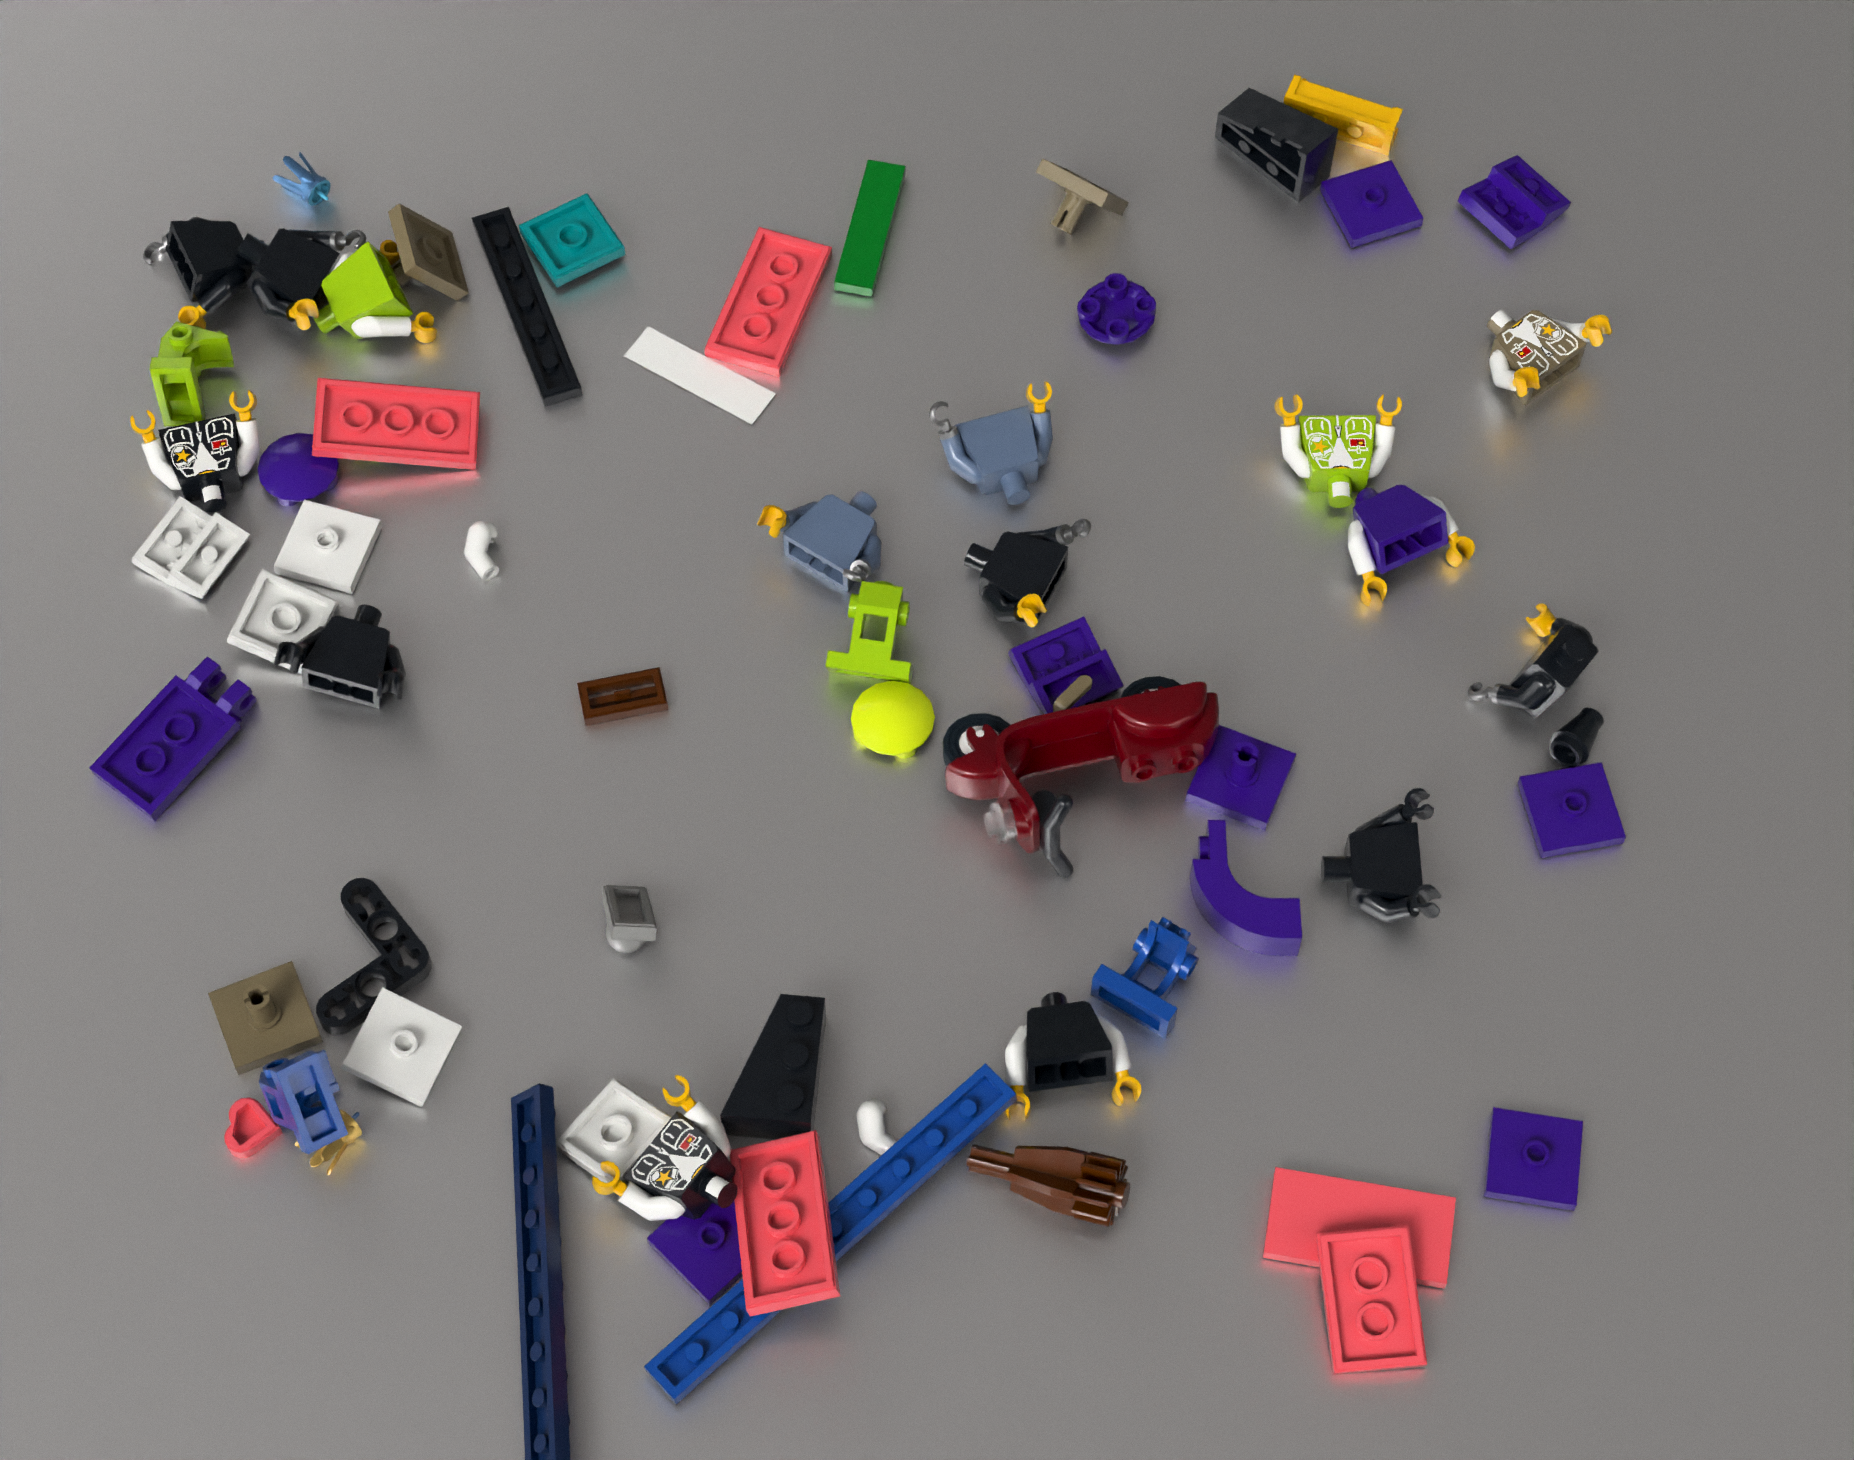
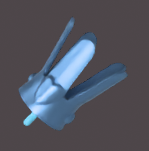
(313, 187)

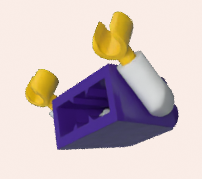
(1396, 529)

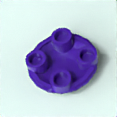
(1116, 310)
(292, 472)

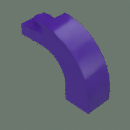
(1236, 914)

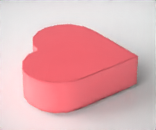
(249, 1128)

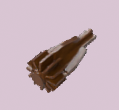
(1060, 1179)

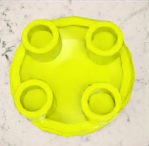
(892, 719)

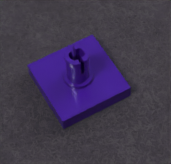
(1241, 778)

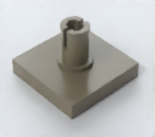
(1079, 193)
(426, 253)
(265, 1017)

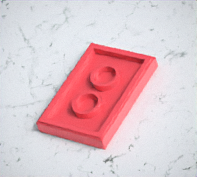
(1371, 1300)

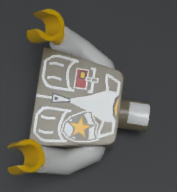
(1539, 350)

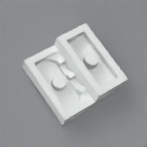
(190, 548)

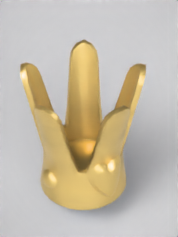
(327, 1152)

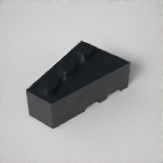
(1278, 141)
(782, 1074)

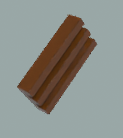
(623, 702)

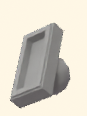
(628, 917)

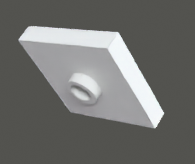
(328, 546)
(278, 613)
(401, 1047)
(612, 1129)

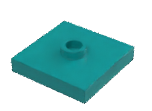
(572, 240)

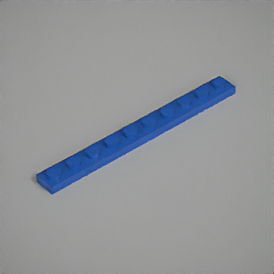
(852, 1215)

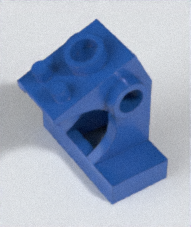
(1163, 947)
(293, 1088)

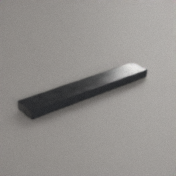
(527, 307)

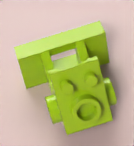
(180, 361)
(874, 657)

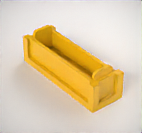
(1357, 119)

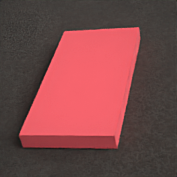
(768, 302)
(396, 423)
(1316, 1203)
(784, 1224)

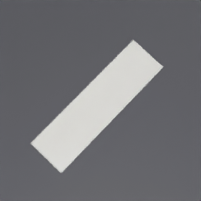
(700, 375)

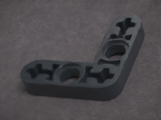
(387, 966)

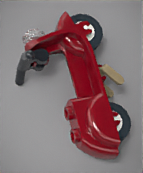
(1148, 732)

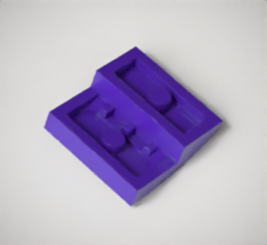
(1514, 202)
(1060, 657)

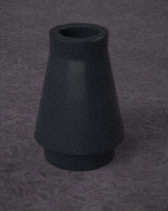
(1576, 738)

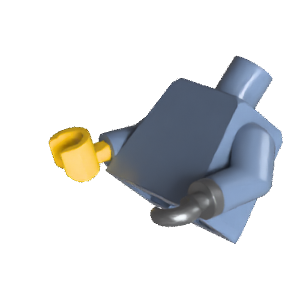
(1001, 448)
(830, 537)

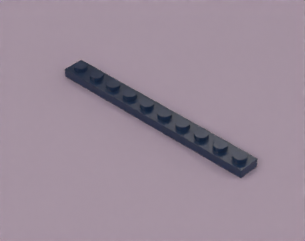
(540, 1276)

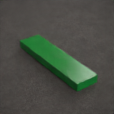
(869, 228)

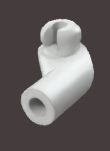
(476, 547)
(872, 1126)

